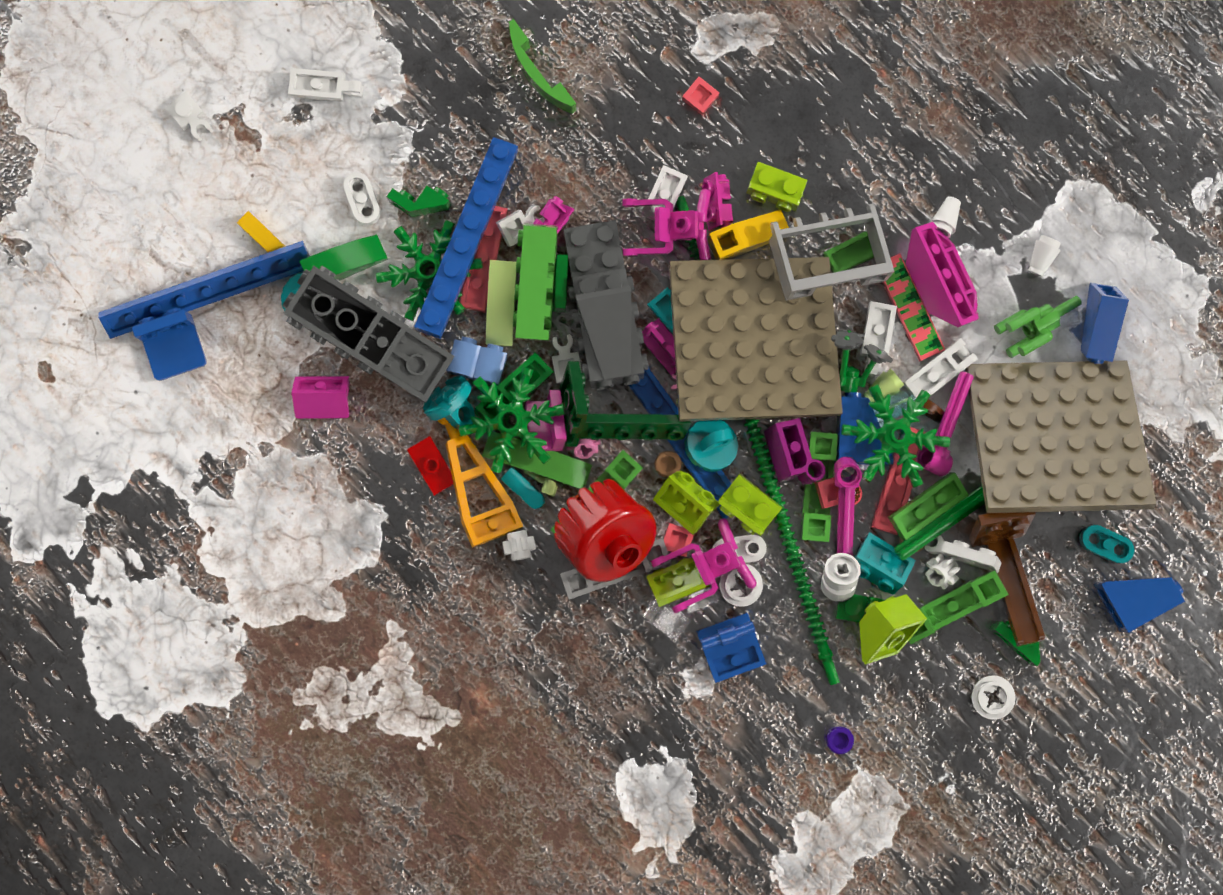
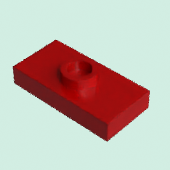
(431, 465)

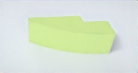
(501, 303)

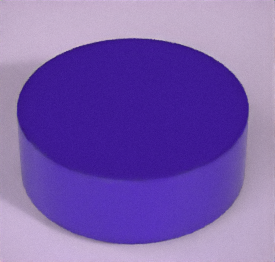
(839, 740)

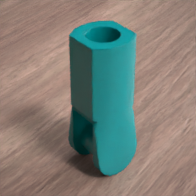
(523, 488)

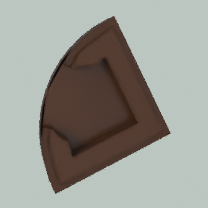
(934, 411)

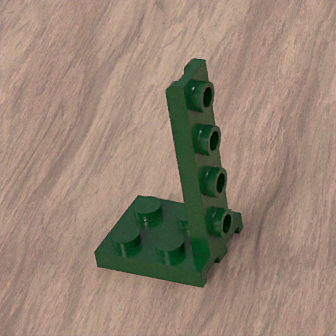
(610, 426)

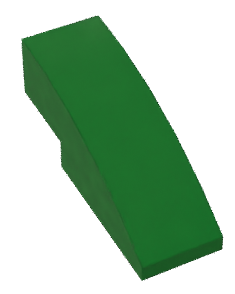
(349, 257)
(540, 374)

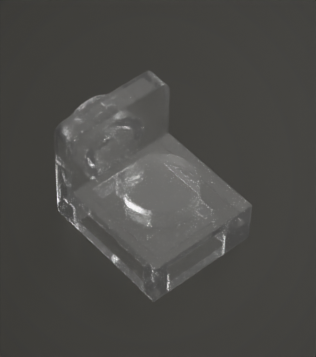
(666, 620)

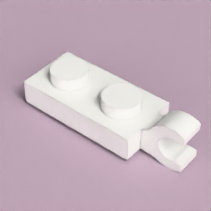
(322, 85)
(878, 329)
(961, 552)

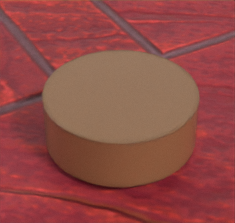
(667, 463)

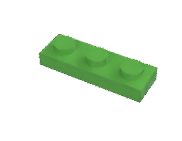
(928, 506)

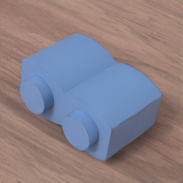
(476, 361)

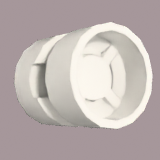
(840, 577)

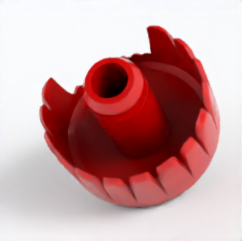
(604, 532)

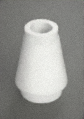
(947, 216)
(1043, 255)

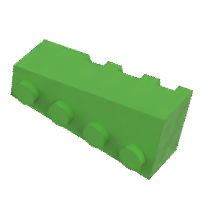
(536, 282)

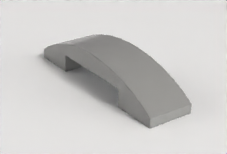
(578, 585)

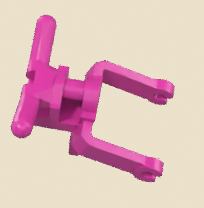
(674, 225)
(712, 564)

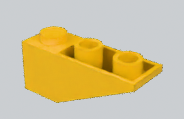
(744, 235)

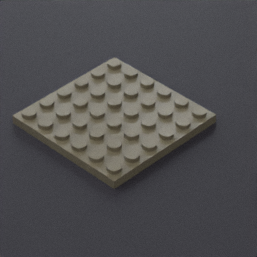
(749, 348)
(1059, 437)

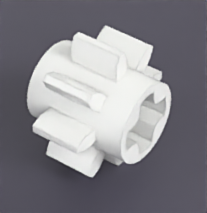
(519, 545)
(942, 571)

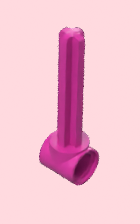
(941, 461)
(846, 503)

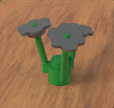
(849, 375)

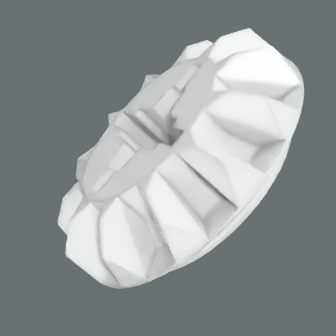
(736, 597)
(1004, 693)

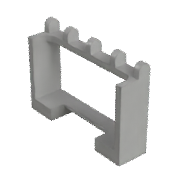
(867, 275)

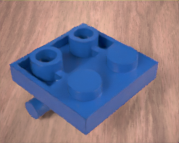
(731, 647)

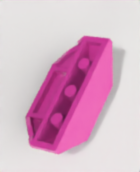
(941, 276)

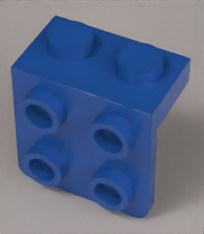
(171, 343)

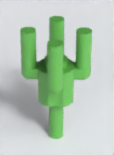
(1036, 325)

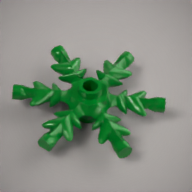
(422, 264)
(502, 420)
(888, 440)

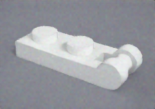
(940, 370)

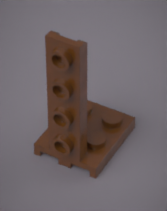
(998, 534)

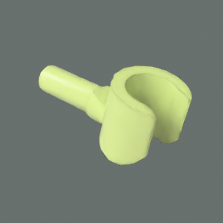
(549, 486)

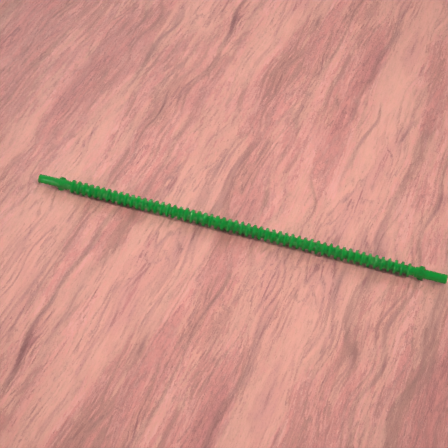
(824, 651)

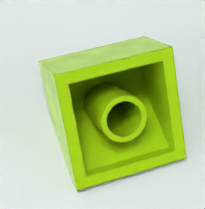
(888, 627)

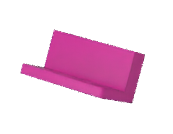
(321, 397)
(553, 433)

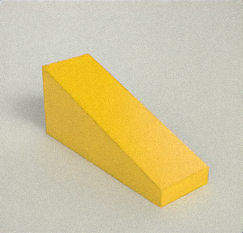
(259, 232)

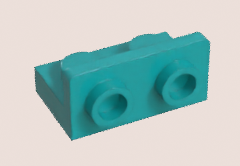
(881, 564)

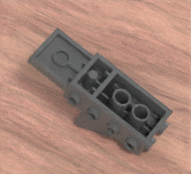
(604, 306)
(365, 332)

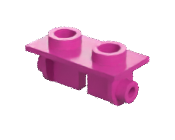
(555, 213)
(718, 213)
(661, 344)

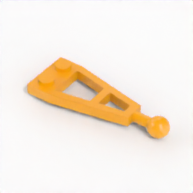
(493, 522)

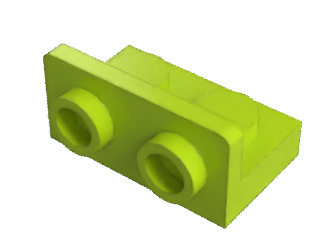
(776, 187)
(686, 501)
(749, 505)
(675, 581)

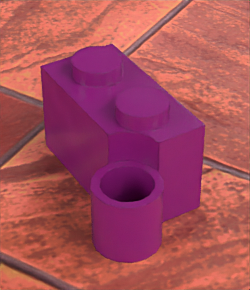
(791, 453)

